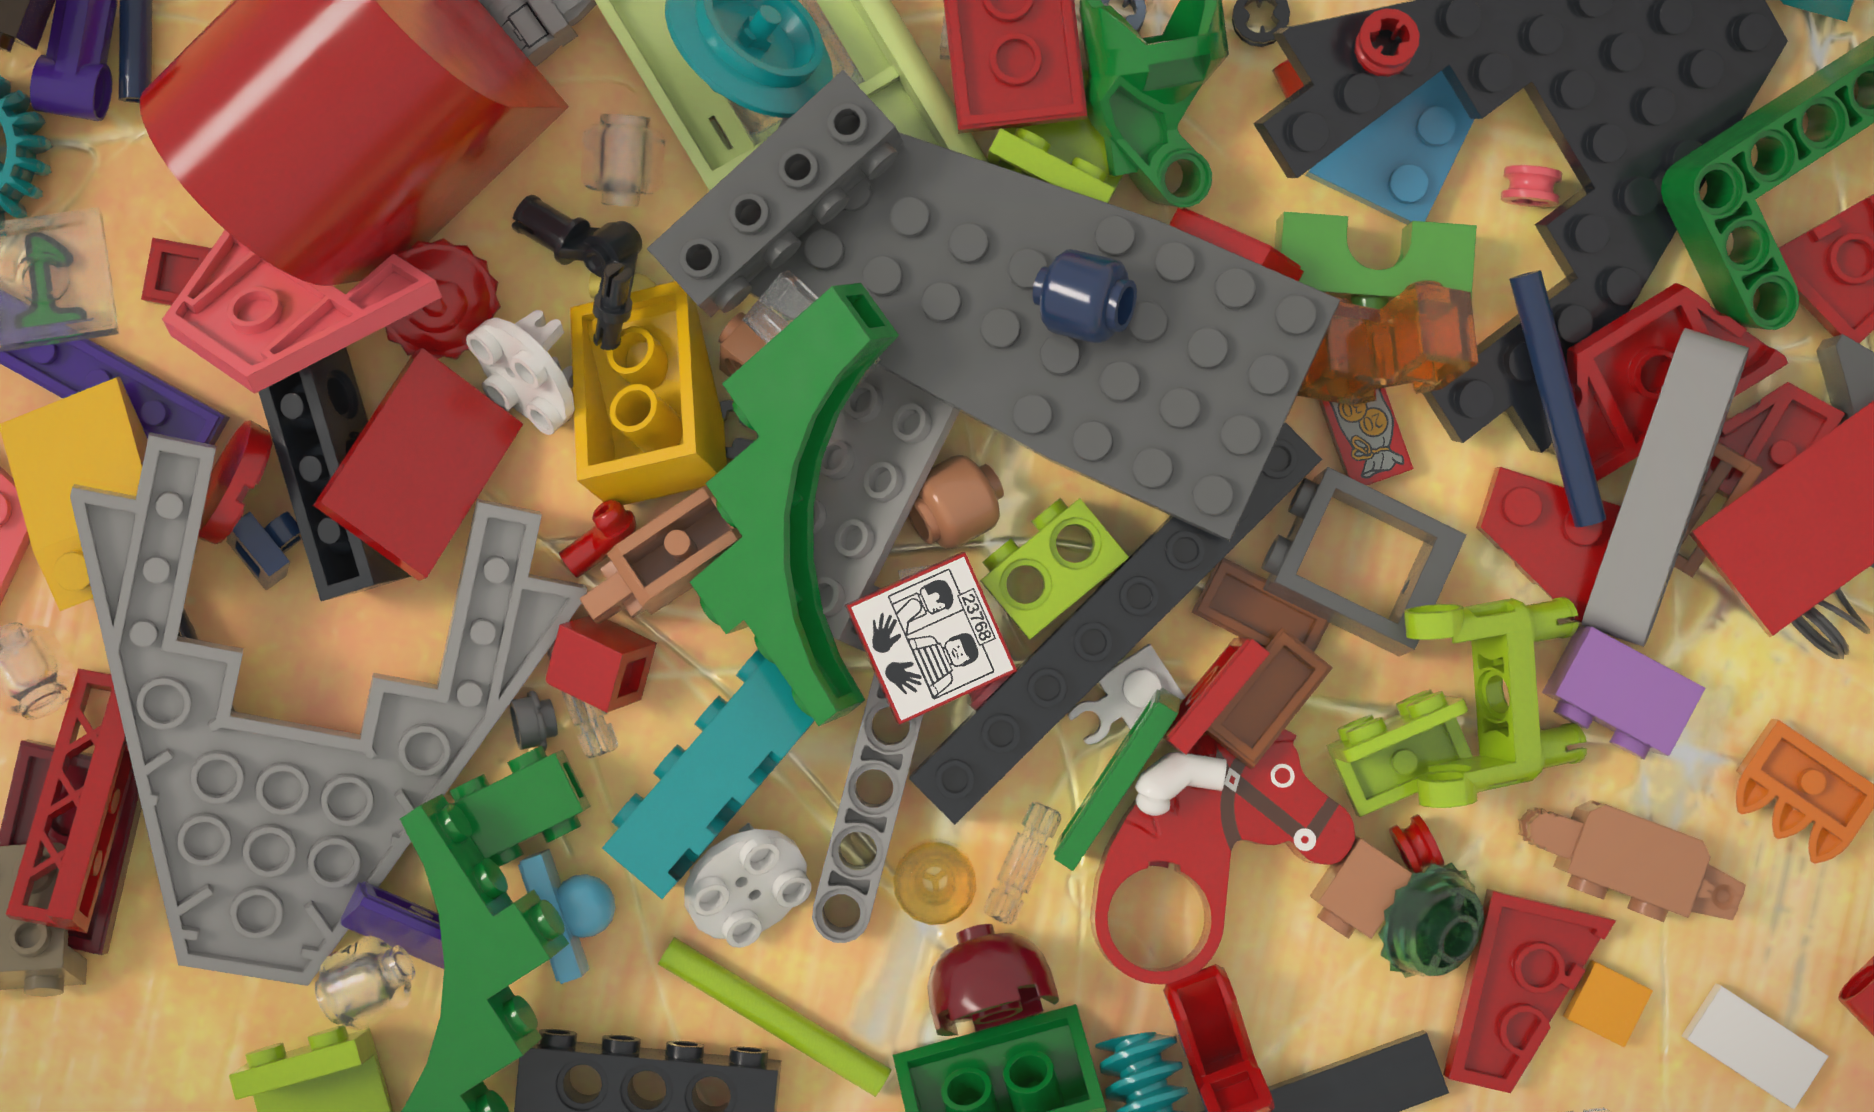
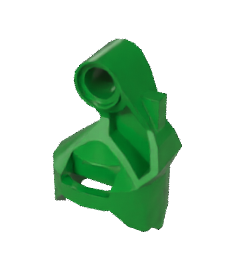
(1143, 89)

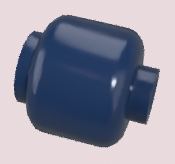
(1085, 296)

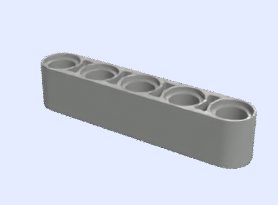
(1665, 486)
(860, 816)

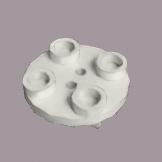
(523, 371)
(746, 885)

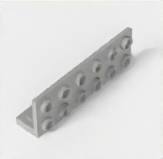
(869, 485)

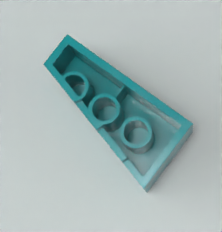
(709, 780)

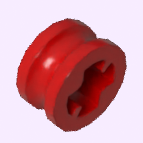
(1402, 26)
(1416, 845)

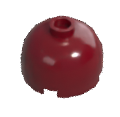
(988, 981)

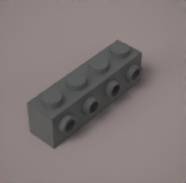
(777, 195)

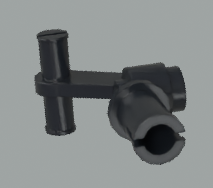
(606, 252)

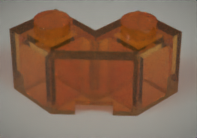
(1415, 338)

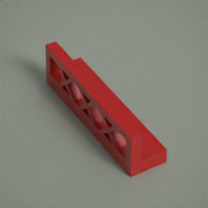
(96, 817)

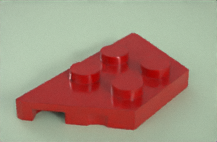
(1625, 364)

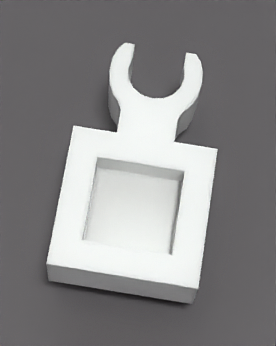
(1127, 691)

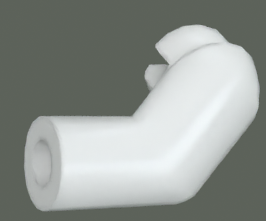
(1174, 773)

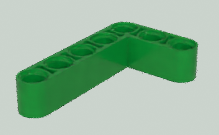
(1736, 185)

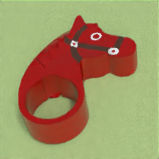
(1197, 836)

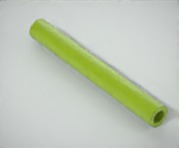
(774, 1017)

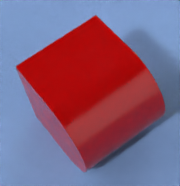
(344, 124)

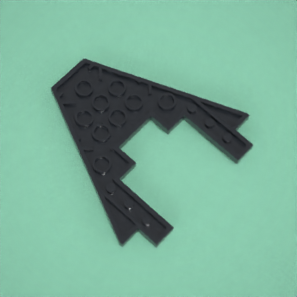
(1620, 93)

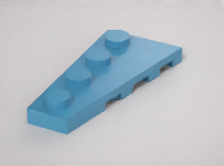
(1401, 155)

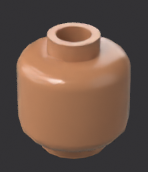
(957, 503)

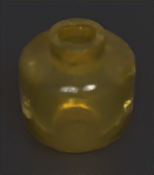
(934, 905)

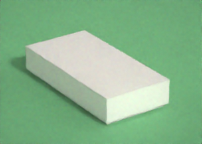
(1755, 1046)

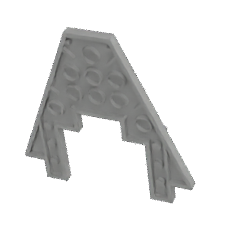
(270, 818)

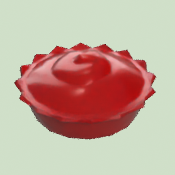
(465, 303)

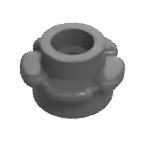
(533, 721)

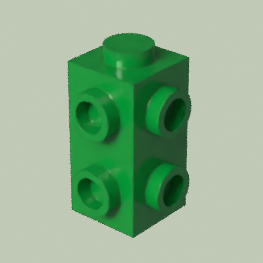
(533, 799)

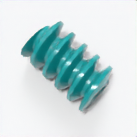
(1141, 1072)

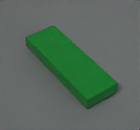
(1116, 778)

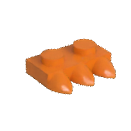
(1807, 789)

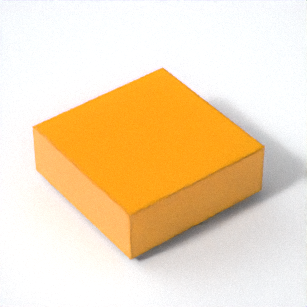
(1607, 1003)

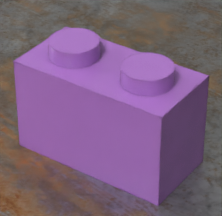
(1623, 692)

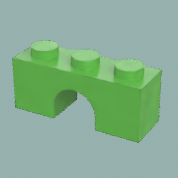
(1427, 253)

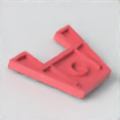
(271, 325)

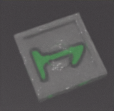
(55, 280)

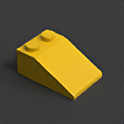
(650, 406)
(79, 441)

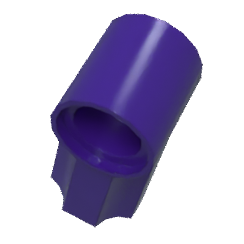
(75, 71)

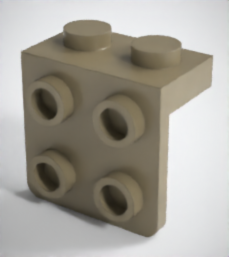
(34, 953)

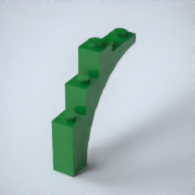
(769, 491)
(485, 950)

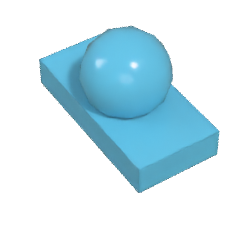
(581, 901)

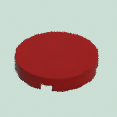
(233, 475)

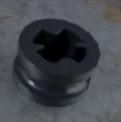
(1241, 17)

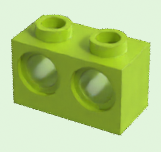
(1062, 580)

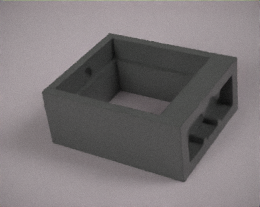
(1421, 587)

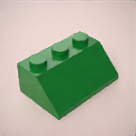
(1007, 1068)

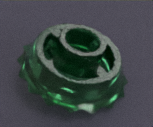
(1432, 923)

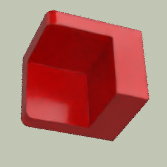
(600, 663)

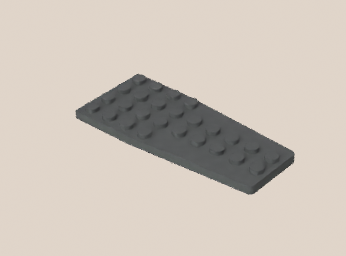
(1159, 412)

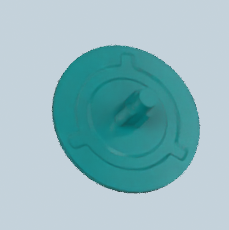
(752, 51)

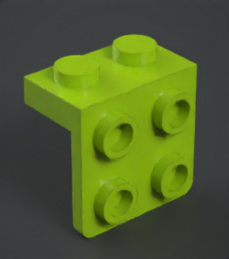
(1384, 757)
(326, 1076)

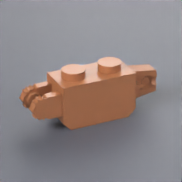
(661, 558)
(1635, 857)

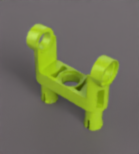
(1508, 736)

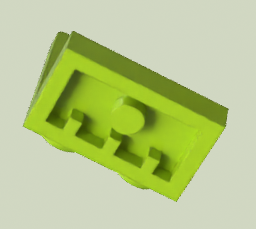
(1058, 153)

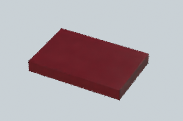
(19, 813)

